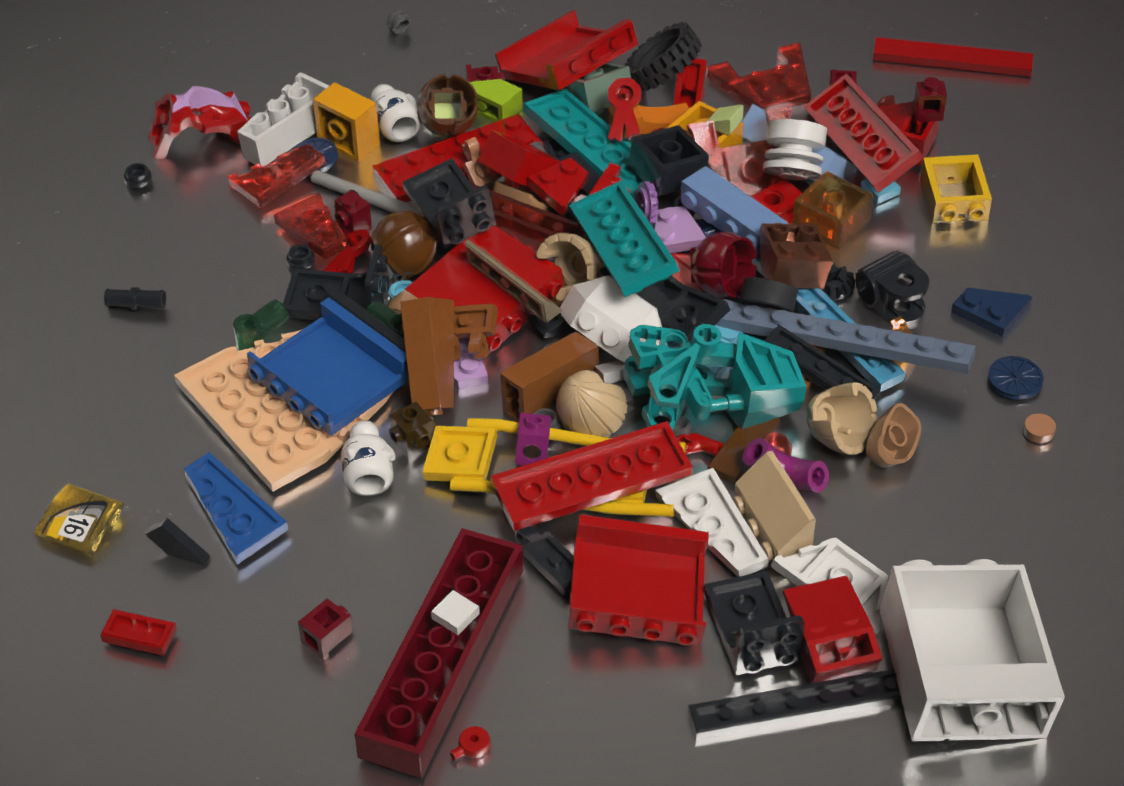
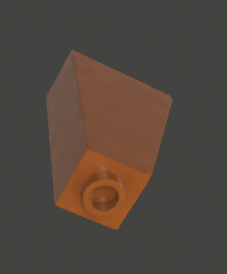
(430, 351)
(538, 378)

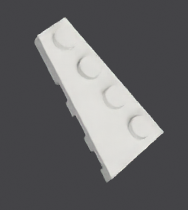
(706, 506)

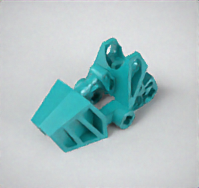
(758, 388)

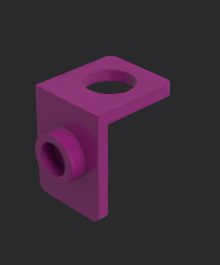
(533, 430)

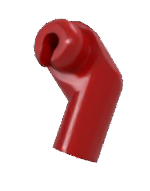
(699, 443)

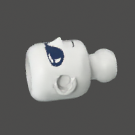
(396, 113)
(367, 460)

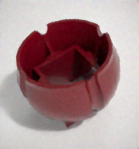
(722, 264)

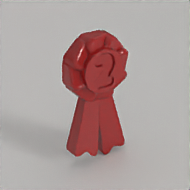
(624, 96)
(358, 243)

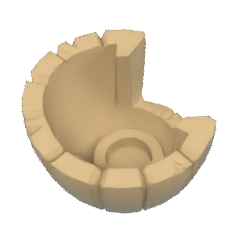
(574, 256)
(590, 405)
(842, 417)

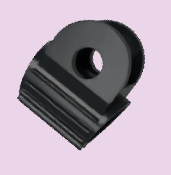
(882, 286)

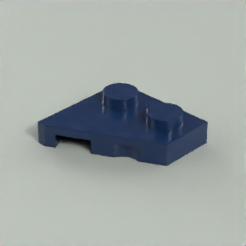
(991, 309)

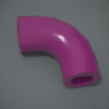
(805, 474)

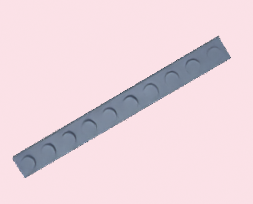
(852, 337)

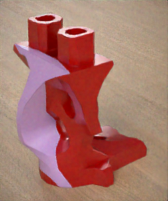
(216, 114)

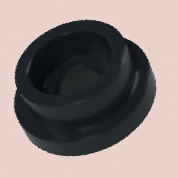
(137, 175)
(300, 257)

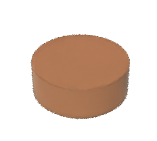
(1039, 428)

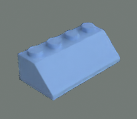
(756, 129)

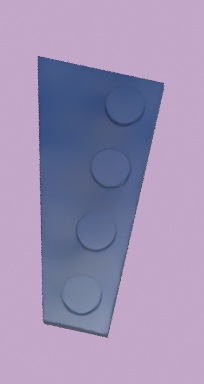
(234, 509)

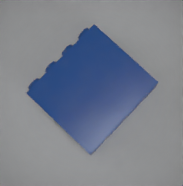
(332, 369)

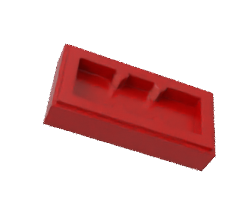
(138, 632)

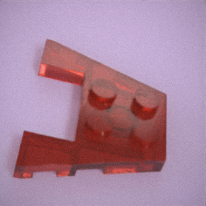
(772, 87)
(740, 163)

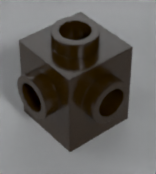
(412, 429)

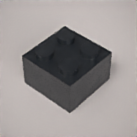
(666, 158)

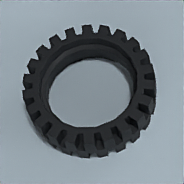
(663, 55)

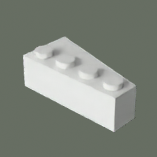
(283, 123)

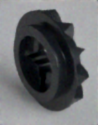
(843, 286)

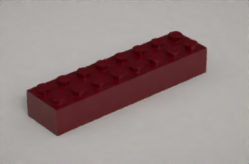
(433, 662)

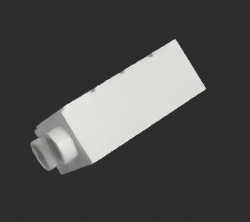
(969, 652)

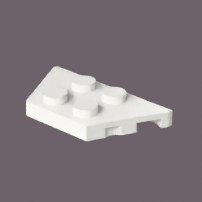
(834, 560)

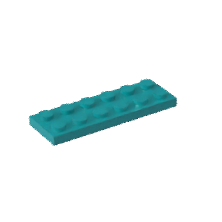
(582, 132)
(624, 239)

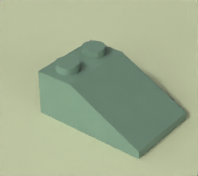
(594, 86)

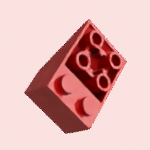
(919, 133)
(836, 630)

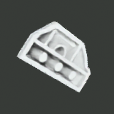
(607, 316)

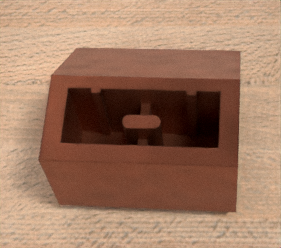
(794, 255)

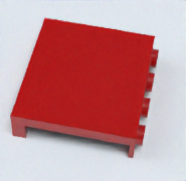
(564, 52)
(460, 281)
(638, 580)

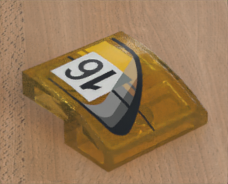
(78, 519)

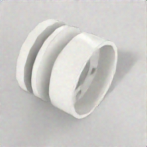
(795, 145)

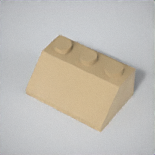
(774, 508)

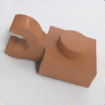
(474, 169)

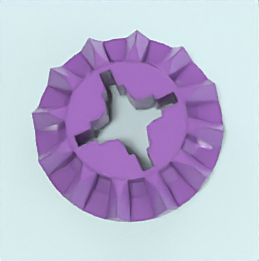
(647, 201)

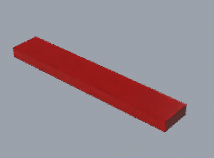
(953, 56)

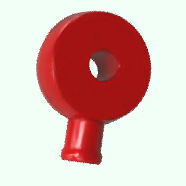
(473, 743)

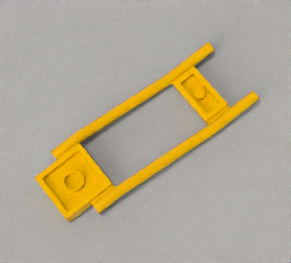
(465, 456)

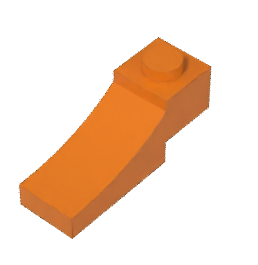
(652, 117)

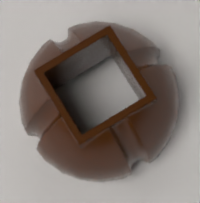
(448, 90)
(406, 242)

